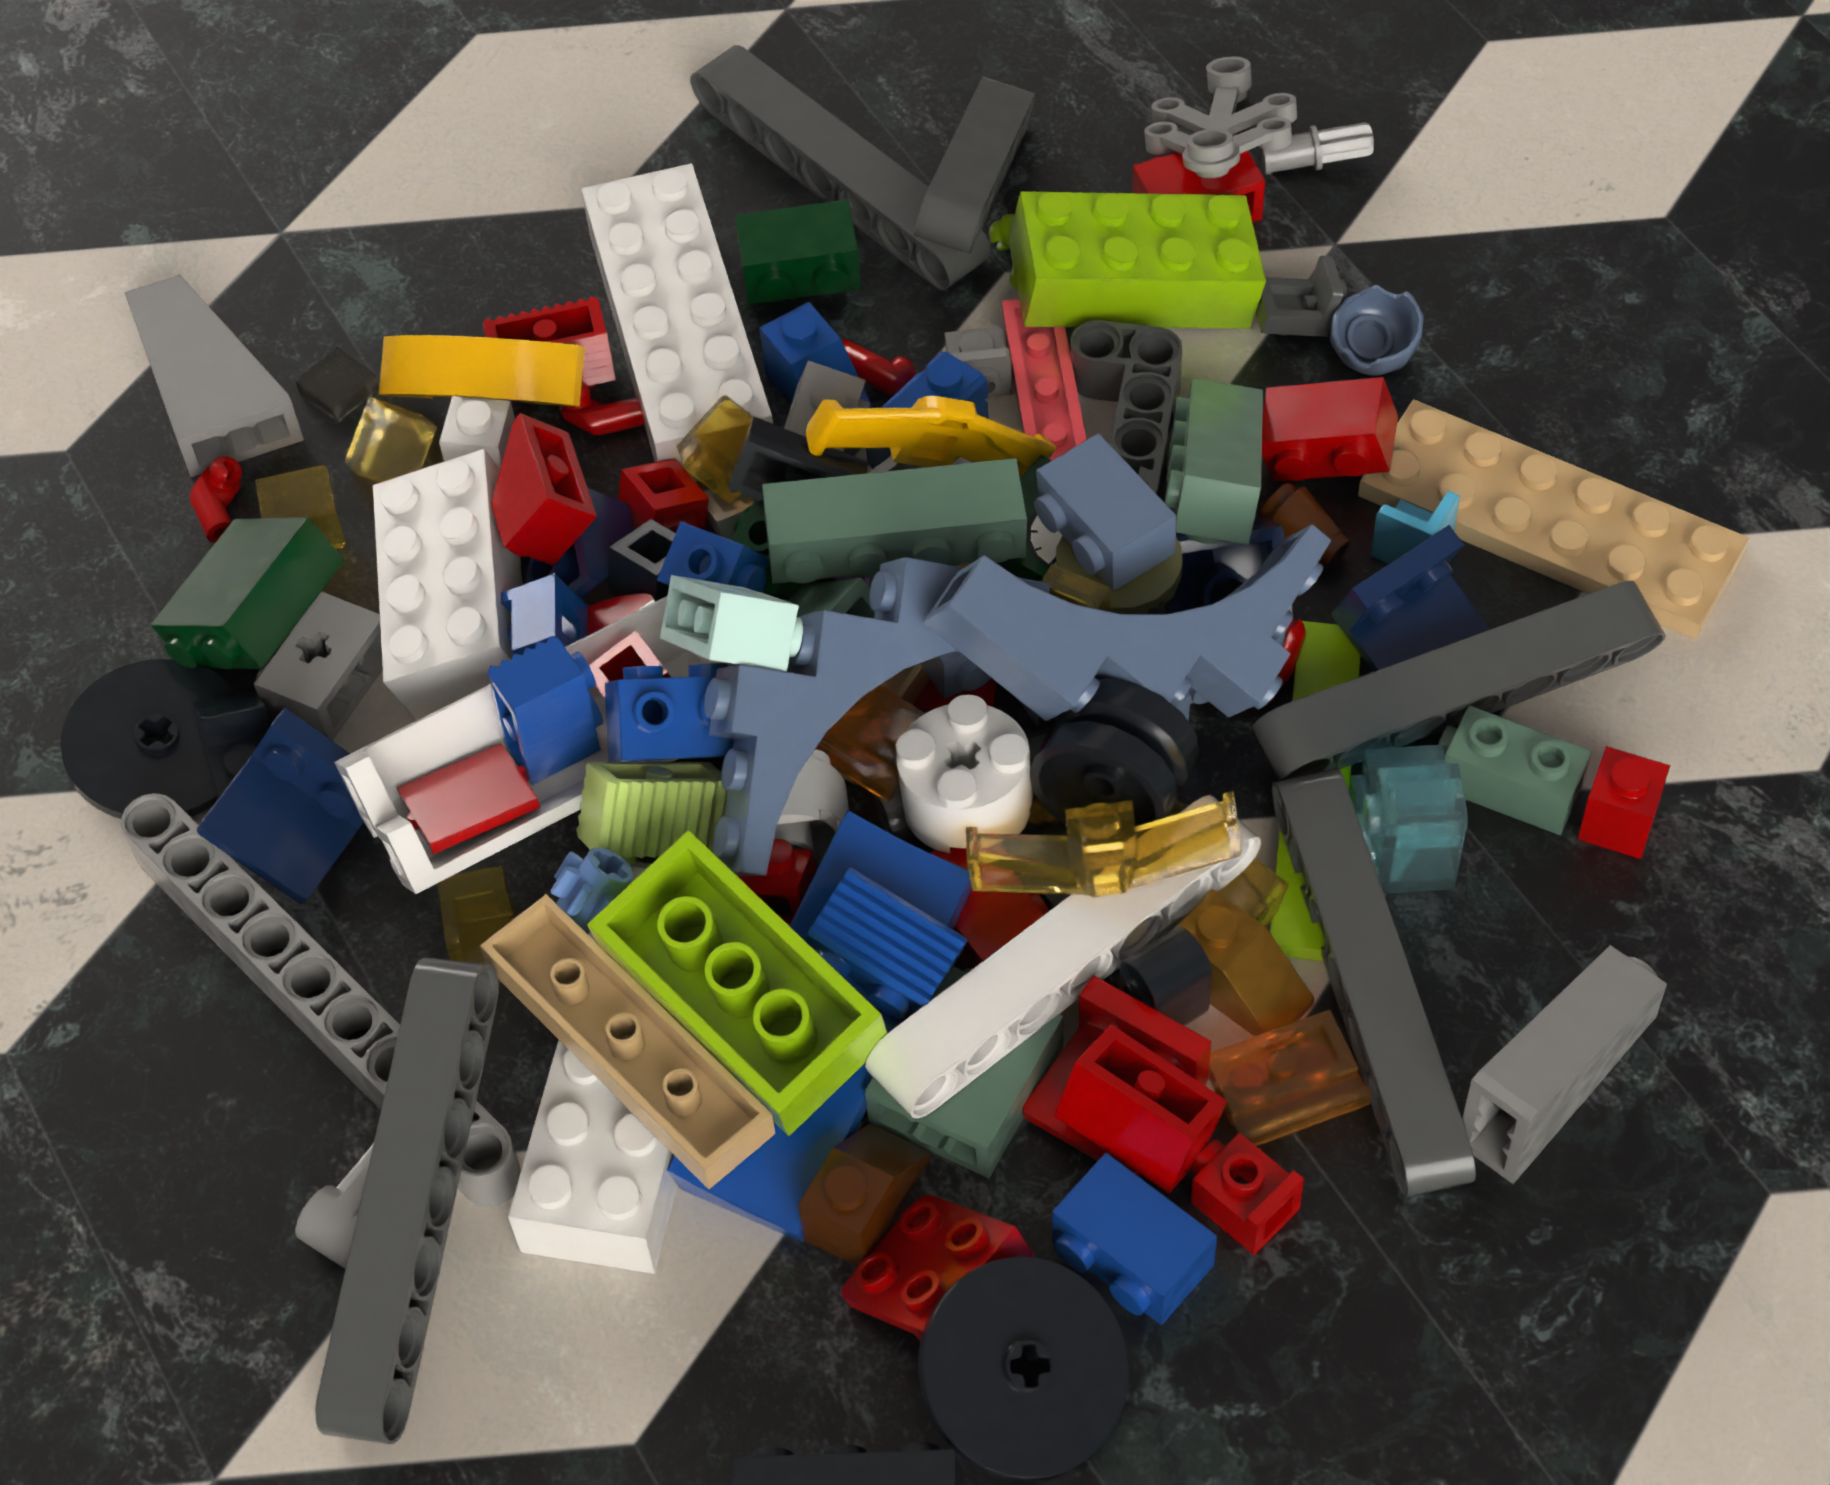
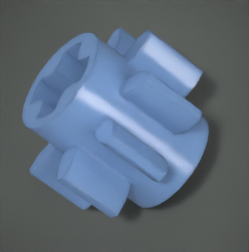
(590, 883)

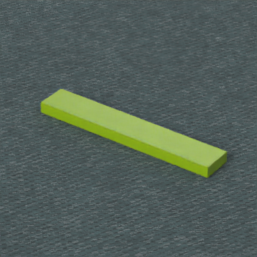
(1324, 662)

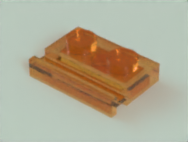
(866, 738)
(1288, 1079)

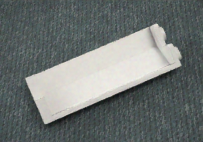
(465, 730)

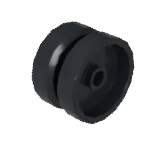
(1115, 751)

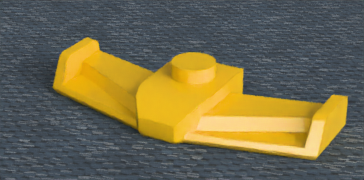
(924, 435)

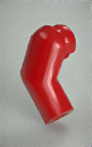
(879, 372)

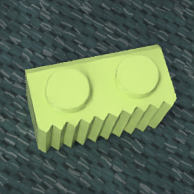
(649, 806)

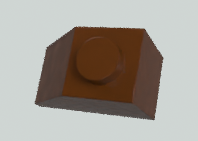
(860, 1192)

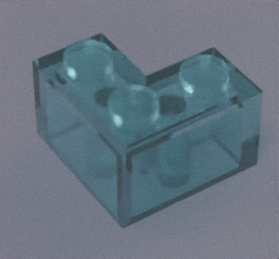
(1411, 817)

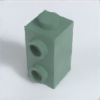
(1516, 768)

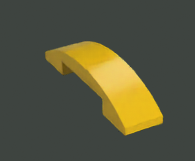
(481, 369)

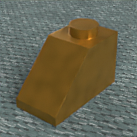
(1249, 970)

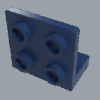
(1410, 606)
(286, 809)

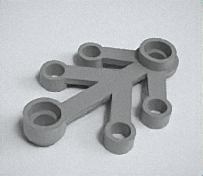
(1213, 147)

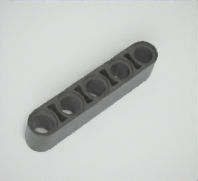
(974, 165)

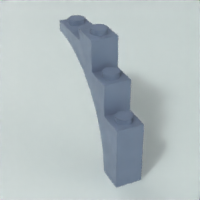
(1058, 650)
(784, 715)

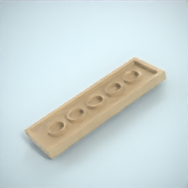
(1559, 516)

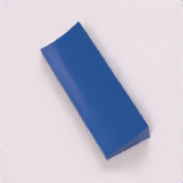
(781, 1170)

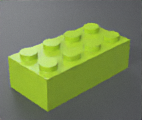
(1136, 259)
(739, 981)

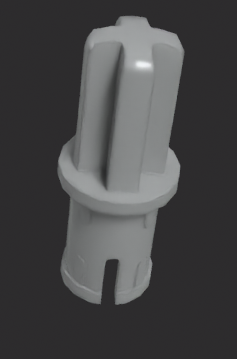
(1320, 147)

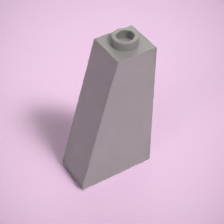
(208, 380)
(1558, 1061)

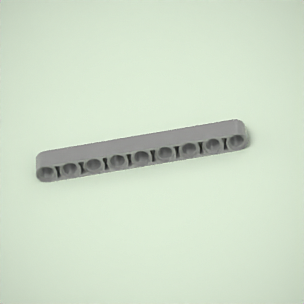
(295, 972)

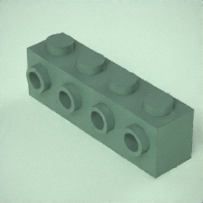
(1216, 461)
(879, 517)

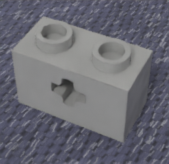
(324, 665)

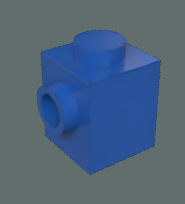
(713, 559)

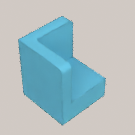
(1407, 526)

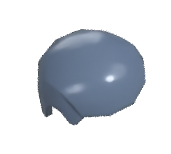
(1376, 330)

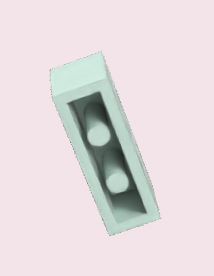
(731, 623)

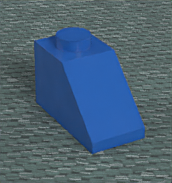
(797, 339)

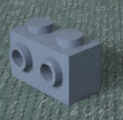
(1105, 512)

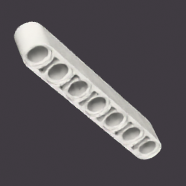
(1034, 981)

